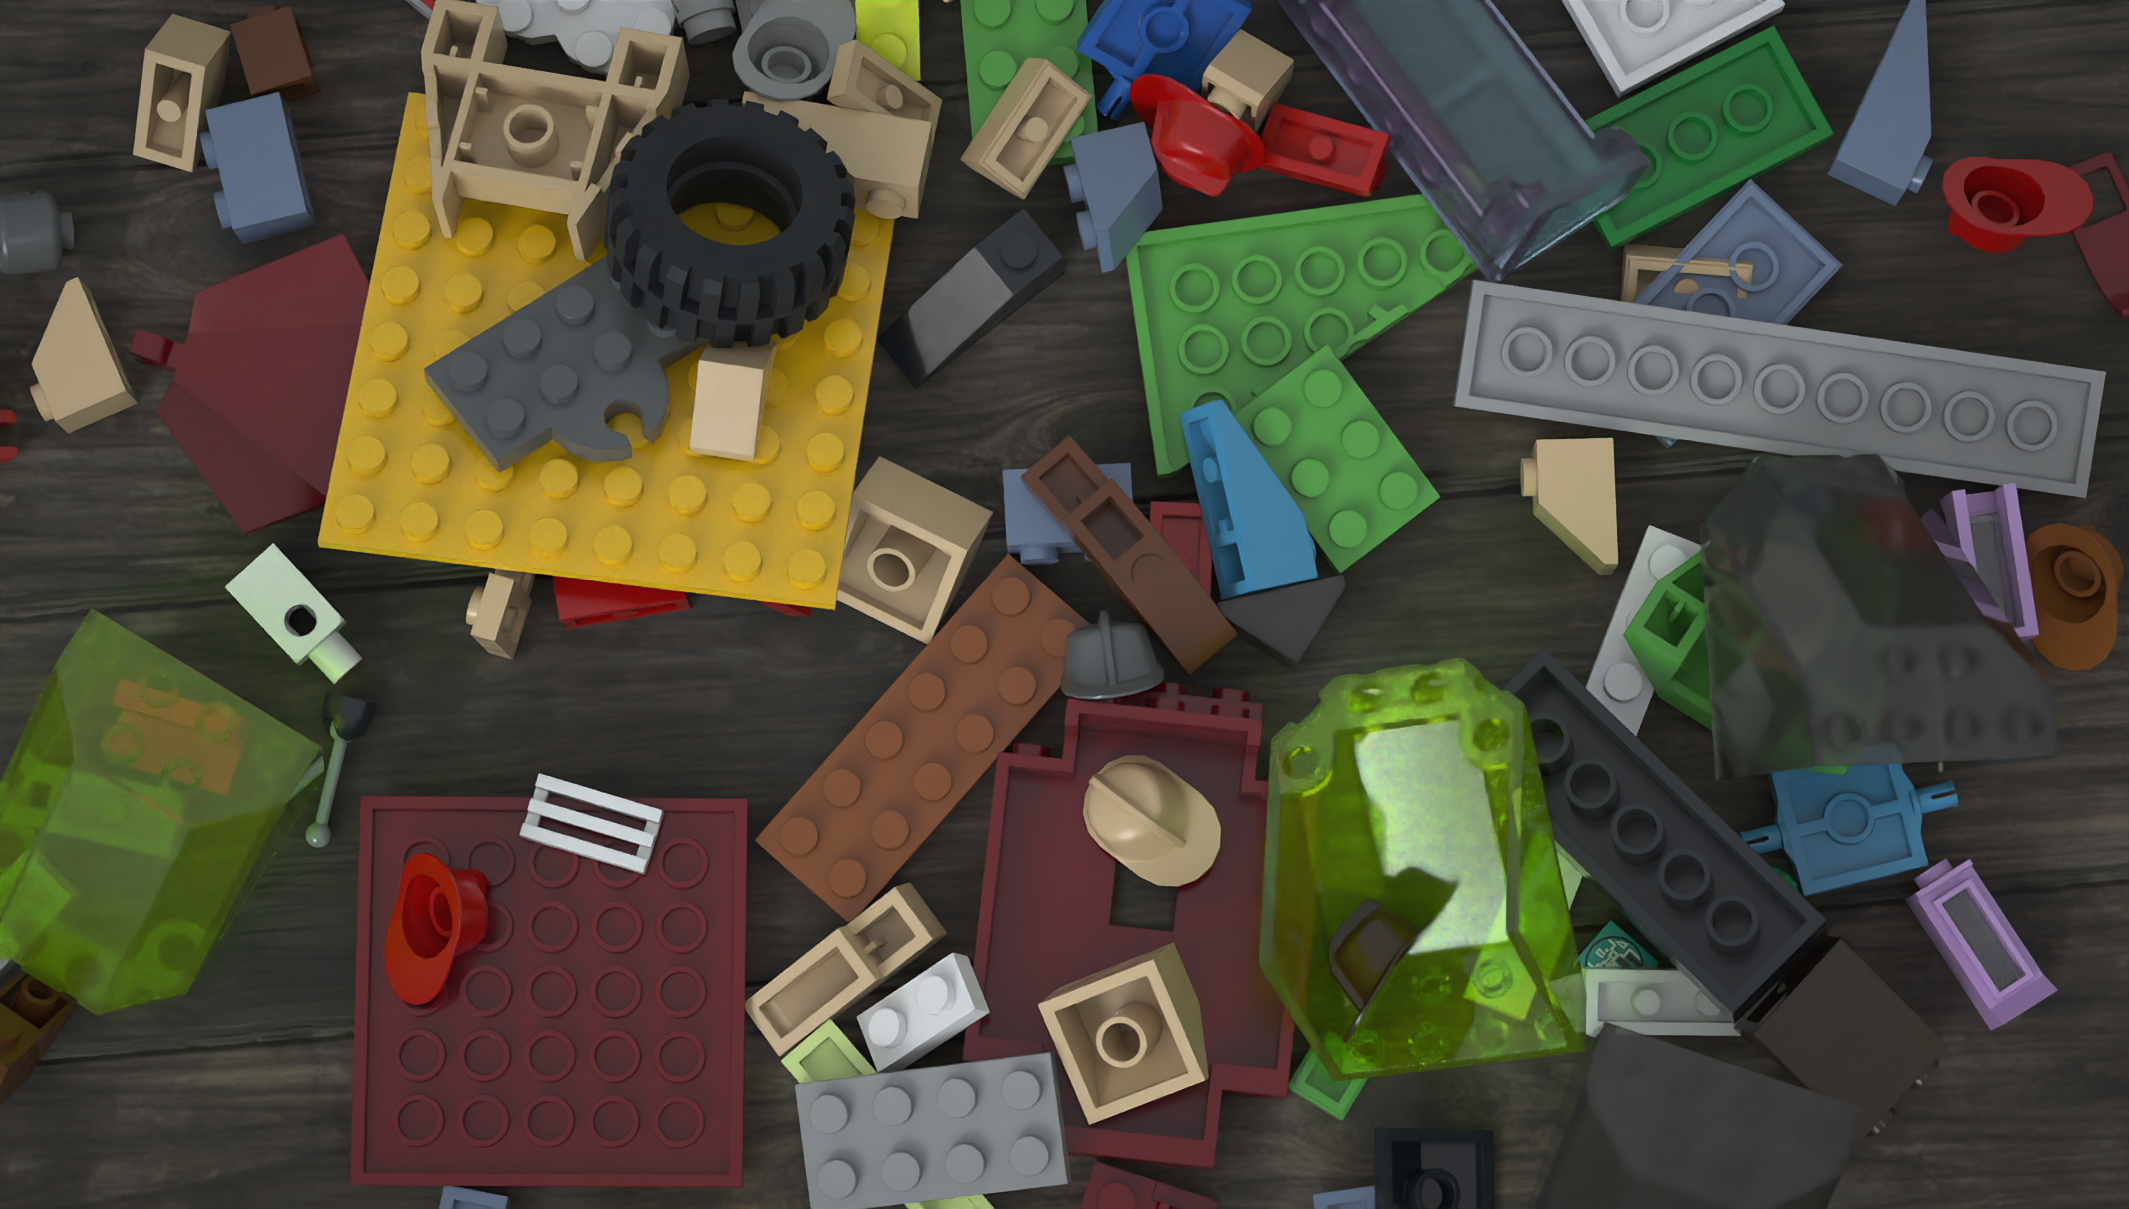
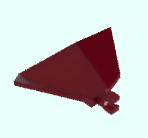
(265, 380)

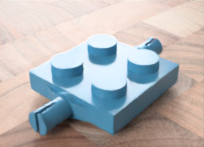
(1848, 825)

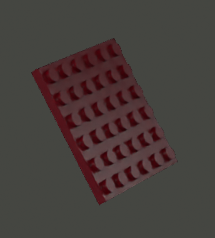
(583, 1028)

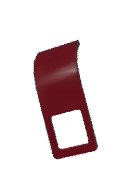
(2107, 242)

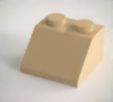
(908, 549)
(1128, 1033)

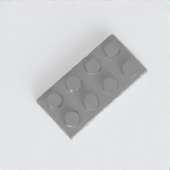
(933, 1132)

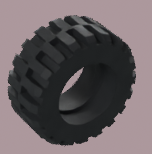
(742, 160)

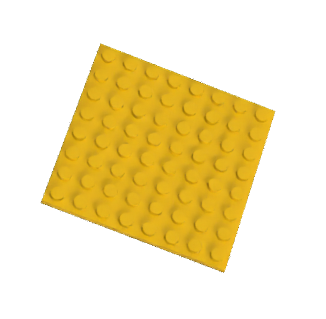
(665, 518)

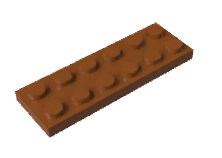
(925, 742)

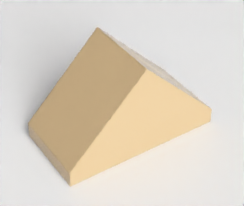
(731, 399)

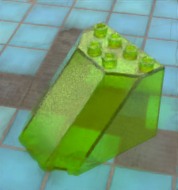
(1437, 807)
(138, 819)

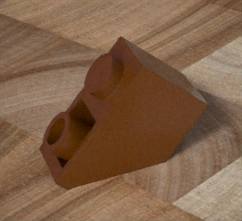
(28, 1026)

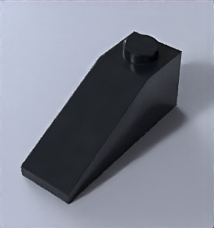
(973, 298)

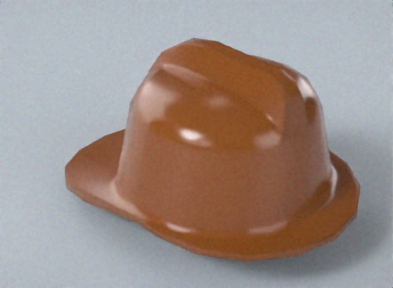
(2074, 594)

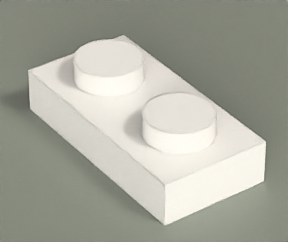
(923, 1014)

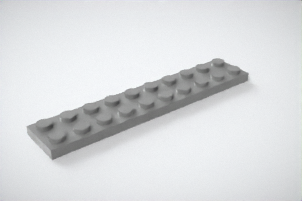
(1778, 388)

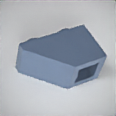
(1119, 190)

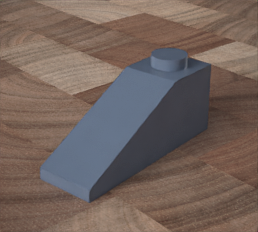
(1894, 118)

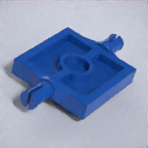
(1158, 38)

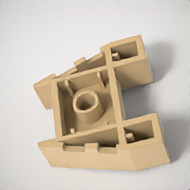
(533, 132)

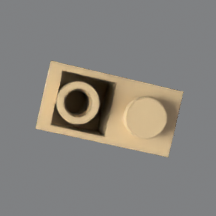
(1247, 79)

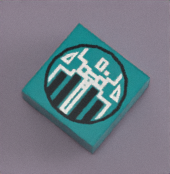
(1615, 949)

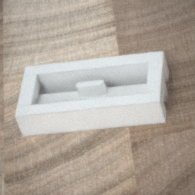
(539, 807)

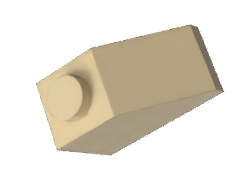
(179, 82)
(78, 364)
(1576, 496)

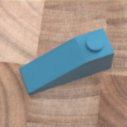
(1248, 515)

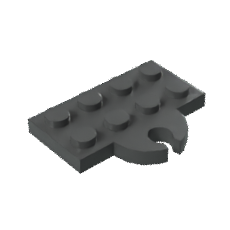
(562, 374)

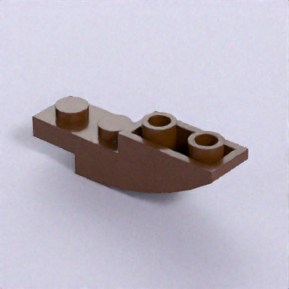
(1129, 555)

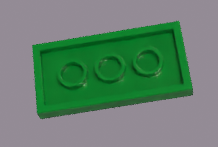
(1711, 132)

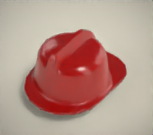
(1192, 137)
(2009, 200)
(434, 920)

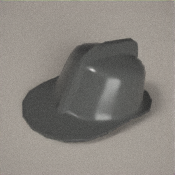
(1110, 660)

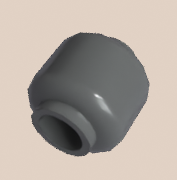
(33, 233)

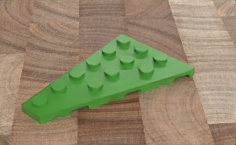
(1254, 296)

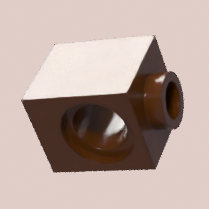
(275, 53)

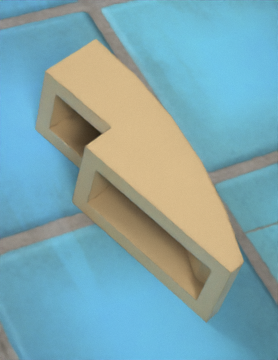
(844, 968)

